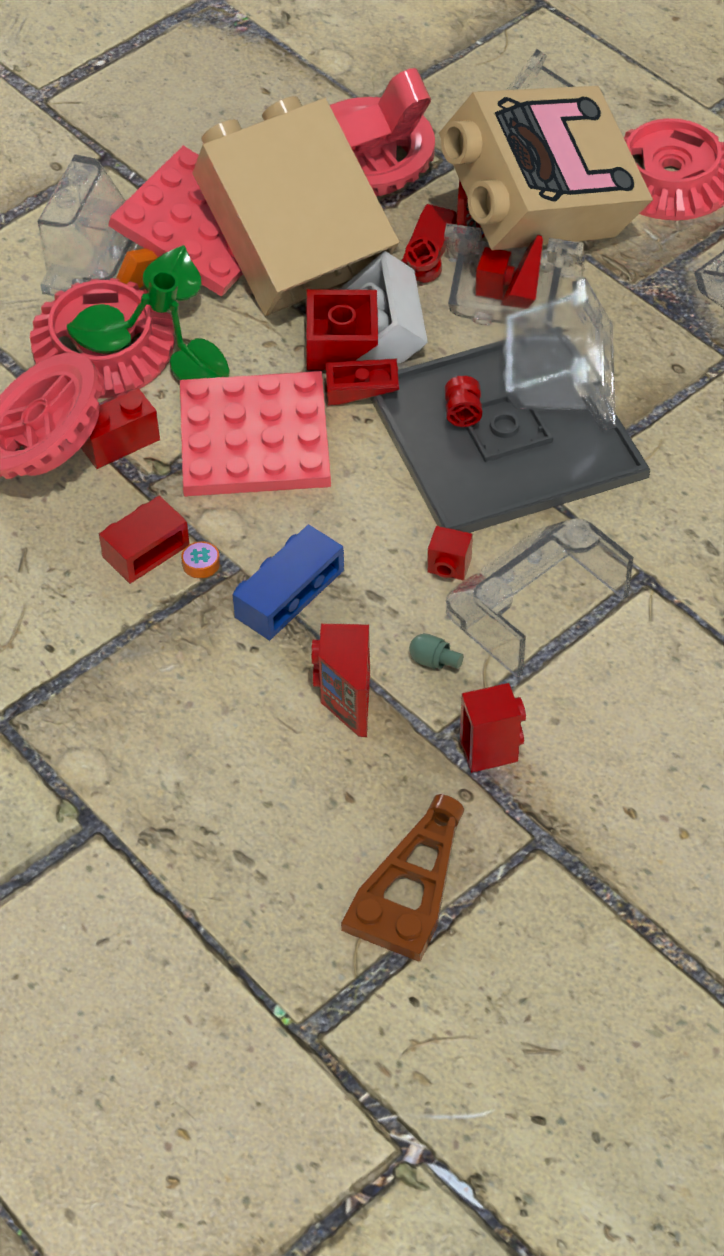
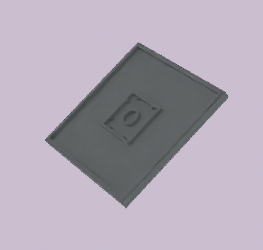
(509, 459)

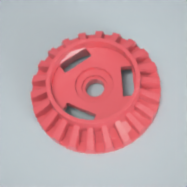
(698, 155)
(381, 163)
(120, 370)
(48, 413)

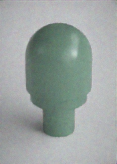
(434, 652)

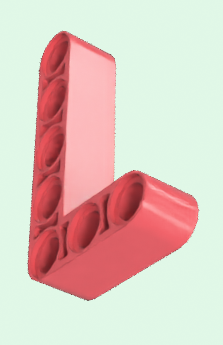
(391, 118)

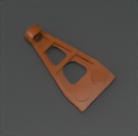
(390, 923)

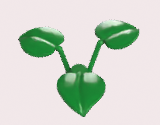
(166, 280)

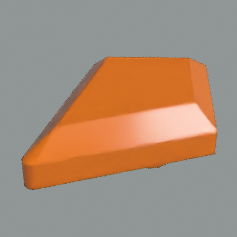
(135, 265)

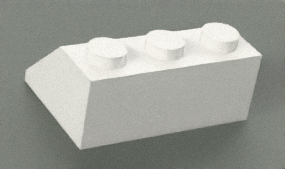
(398, 305)

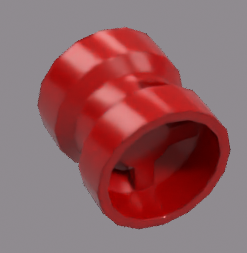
(429, 263)
(463, 401)

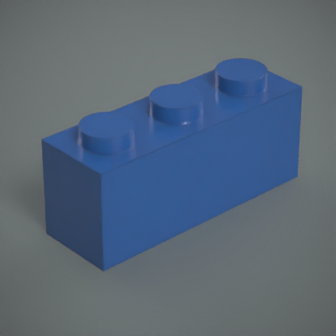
(288, 581)

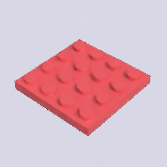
(174, 213)
(254, 434)

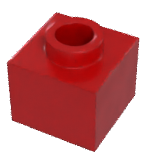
(494, 273)
(450, 553)

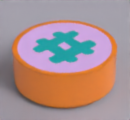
(200, 559)

